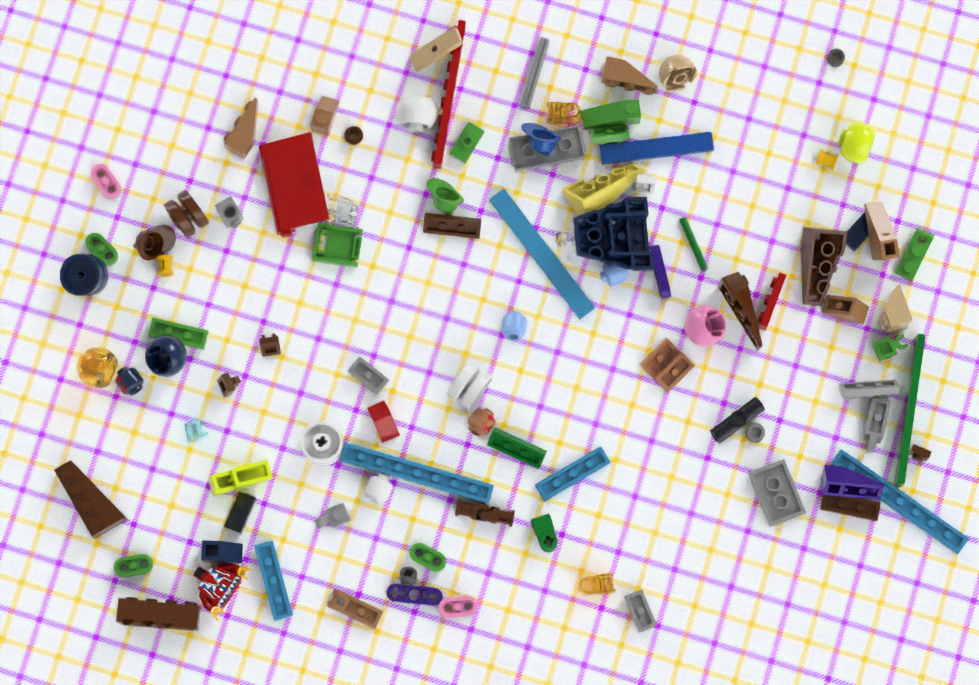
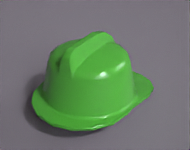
(444, 195)

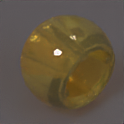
(97, 367)

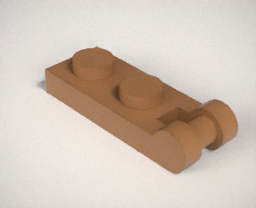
(355, 609)

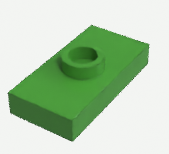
(466, 142)

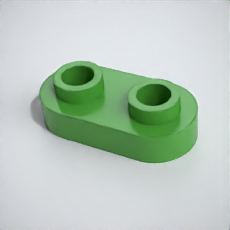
(102, 249)
(428, 556)
(133, 563)

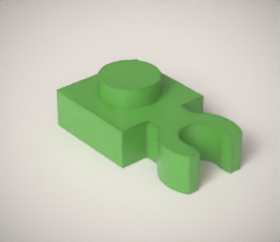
(887, 348)

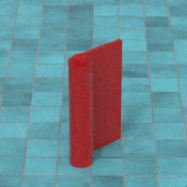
(293, 183)

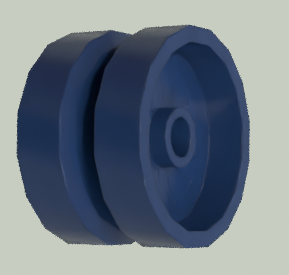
(83, 275)

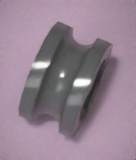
(837, 63)
(408, 571)

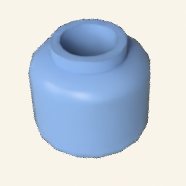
(613, 275)
(514, 325)

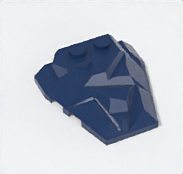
(616, 235)

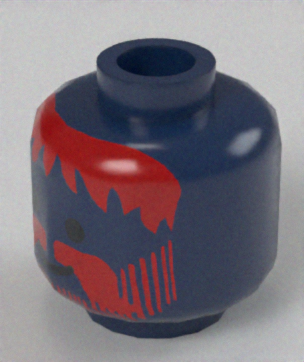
(129, 381)

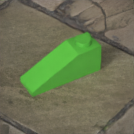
(612, 114)

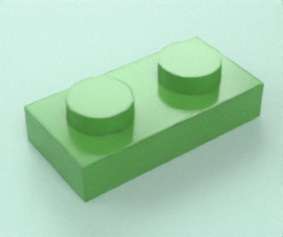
(609, 134)

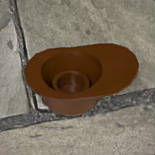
(155, 242)

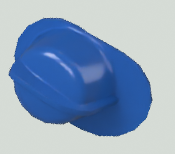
(541, 138)

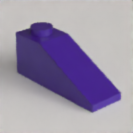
(848, 483)

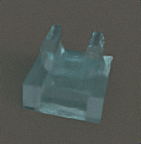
(193, 430)

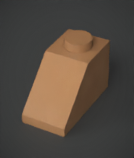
(324, 115)
(845, 309)

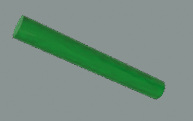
(693, 243)

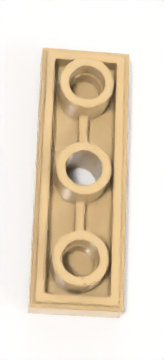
(436, 49)

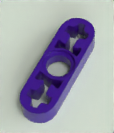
(660, 272)
(399, 599)

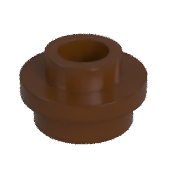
(353, 129)

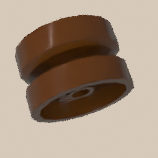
(185, 214)

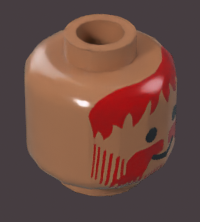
(481, 422)

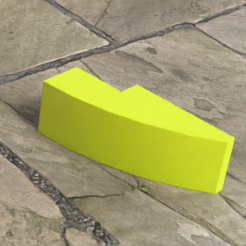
(240, 478)

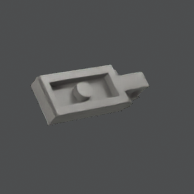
(876, 422)

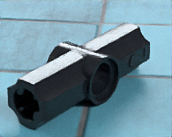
(746, 413)

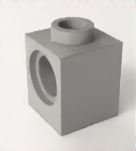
(226, 205)

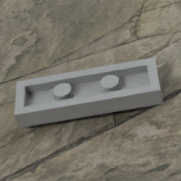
(869, 388)

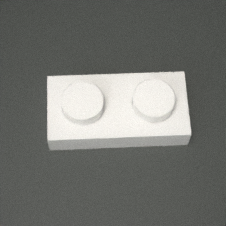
(645, 183)

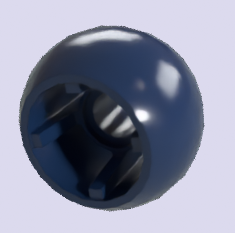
(165, 355)

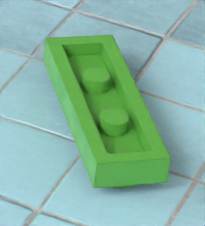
(188, 335)

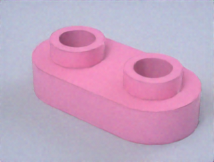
(106, 181)
(457, 605)

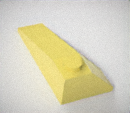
(601, 190)

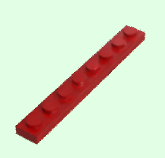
(447, 101)

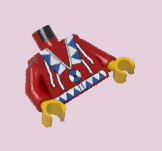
(219, 585)

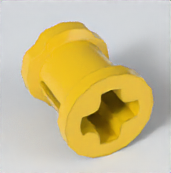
(826, 159)
(164, 265)

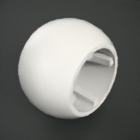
(416, 113)

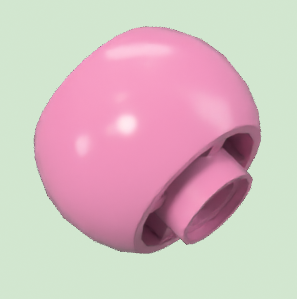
(705, 325)

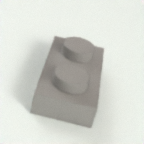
(368, 375)
(640, 611)

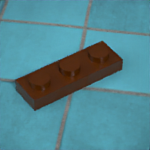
(452, 225)
(851, 507)

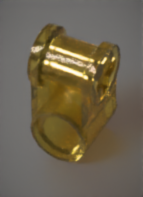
(559, 113)
(598, 585)

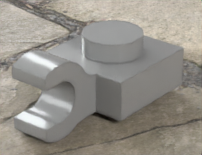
(335, 515)

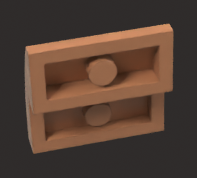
(666, 365)

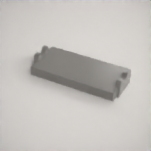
(567, 150)

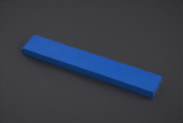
(656, 148)

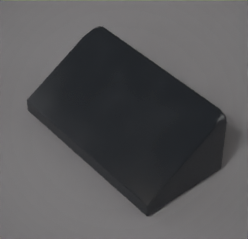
(240, 512)

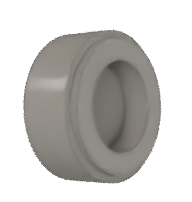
(755, 433)

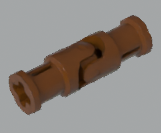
(490, 514)

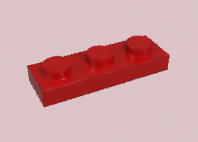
(770, 301)

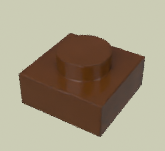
(919, 454)

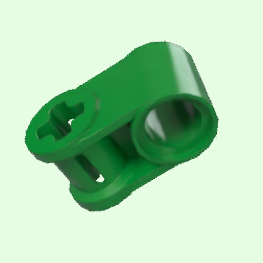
(544, 529)

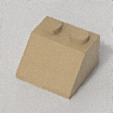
(895, 312)

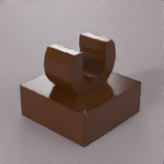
(270, 345)
(228, 384)

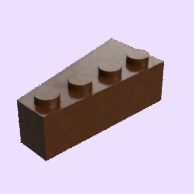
(91, 504)
(158, 614)

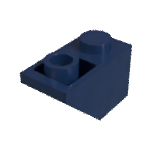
(221, 552)

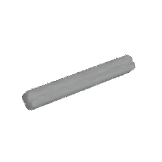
(535, 72)

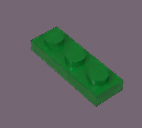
(516, 447)

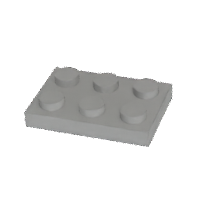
(776, 493)

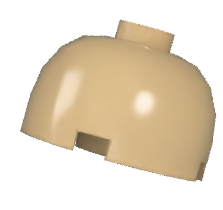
(676, 72)

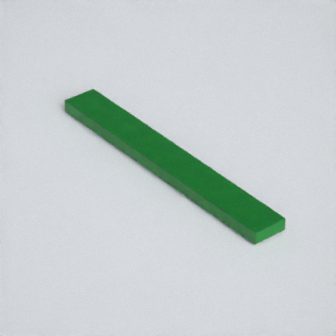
(909, 410)

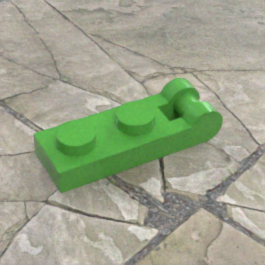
(914, 254)

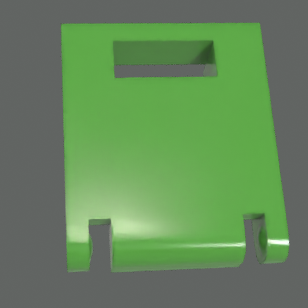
(341, 245)

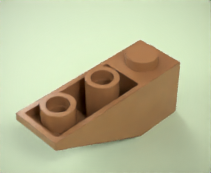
(622, 74)
(242, 136)
(881, 233)

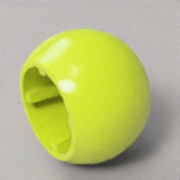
(856, 142)

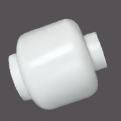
(378, 489)

